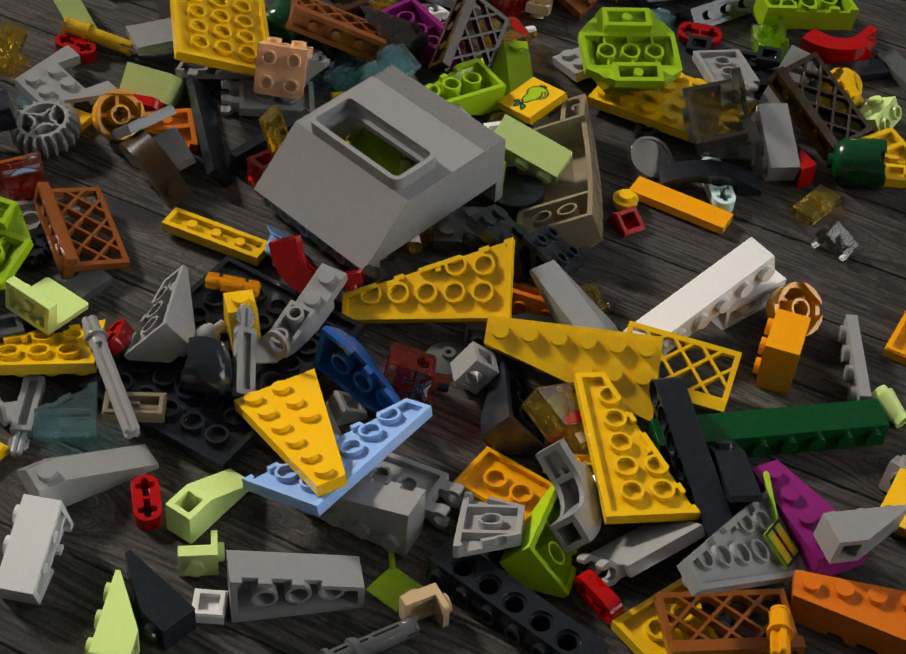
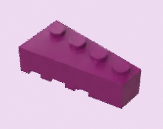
(801, 512)

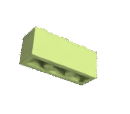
(533, 151)

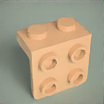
(281, 68)

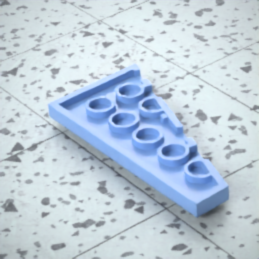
(359, 451)

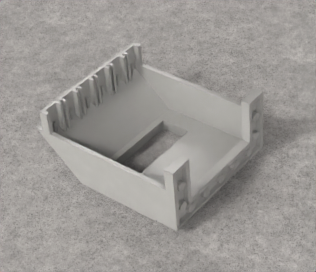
(353, 202)

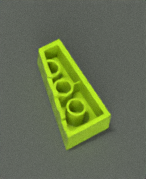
(807, 13)

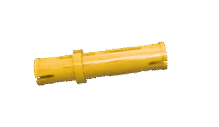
(90, 33)

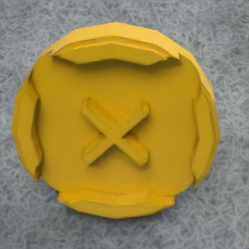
(850, 83)

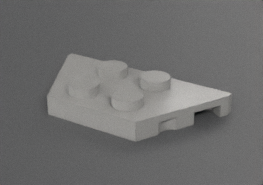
(487, 526)

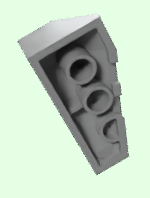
(567, 300)
(167, 323)

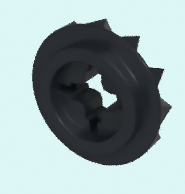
(40, 255)

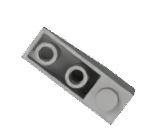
(853, 533)

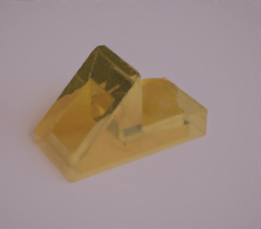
(11, 45)

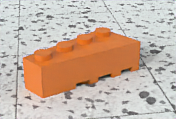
(851, 610)

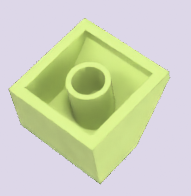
(153, 83)

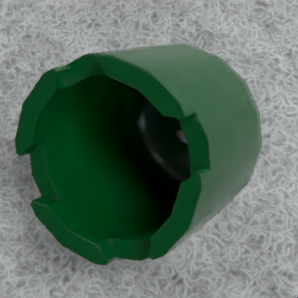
(277, 17)
(859, 162)

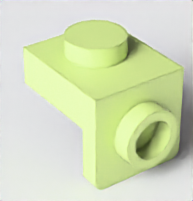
(201, 559)

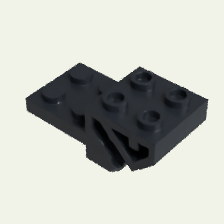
(531, 248)

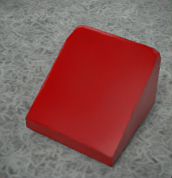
(807, 171)
(627, 221)

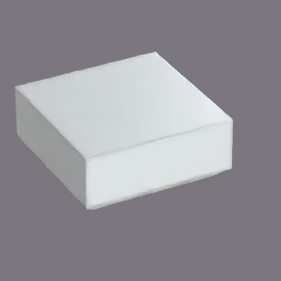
(210, 606)

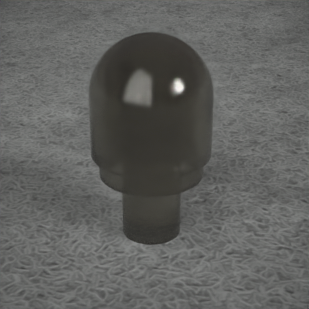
(375, 275)

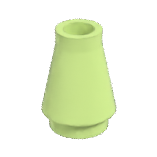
(891, 405)

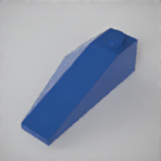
(353, 369)

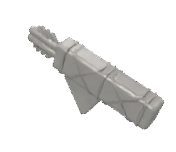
(250, 351)
(21, 413)

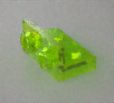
(770, 36)

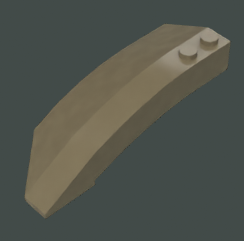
(576, 201)

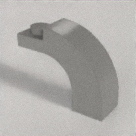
(577, 494)

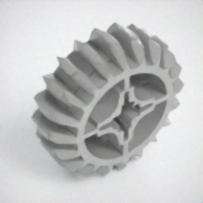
(46, 127)

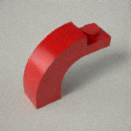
(840, 49)
(296, 270)

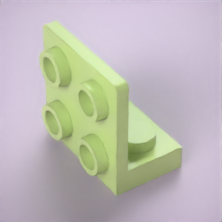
(44, 304)

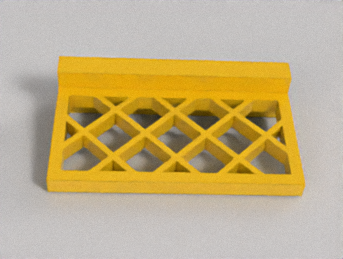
(702, 401)

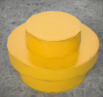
(624, 199)

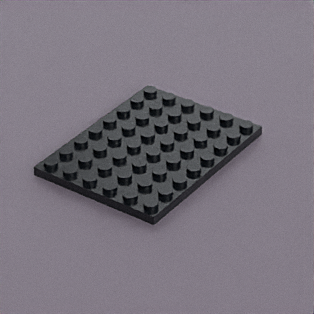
(205, 424)

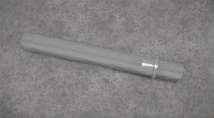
(97, 341)

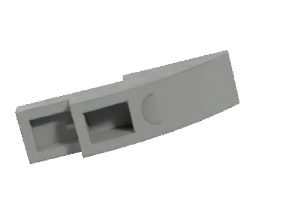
(306, 315)

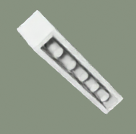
(712, 292)

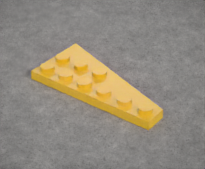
(441, 292)
(563, 350)
(47, 354)
(298, 428)
(626, 465)

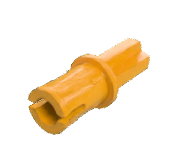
(779, 630)

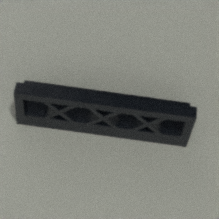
(717, 11)
(239, 155)

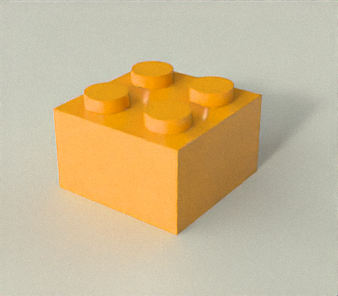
(780, 351)

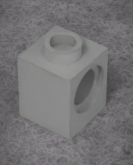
(474, 368)

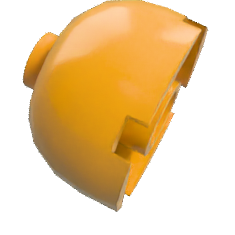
(115, 110)
(799, 299)

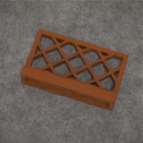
(335, 28)
(59, 231)
(731, 642)

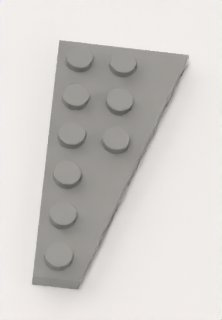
(737, 555)

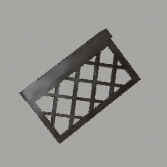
(456, 28)
(806, 112)

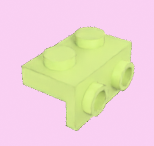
(880, 113)

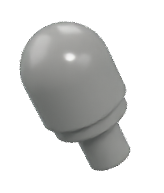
(211, 330)

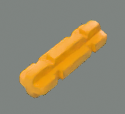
(231, 283)

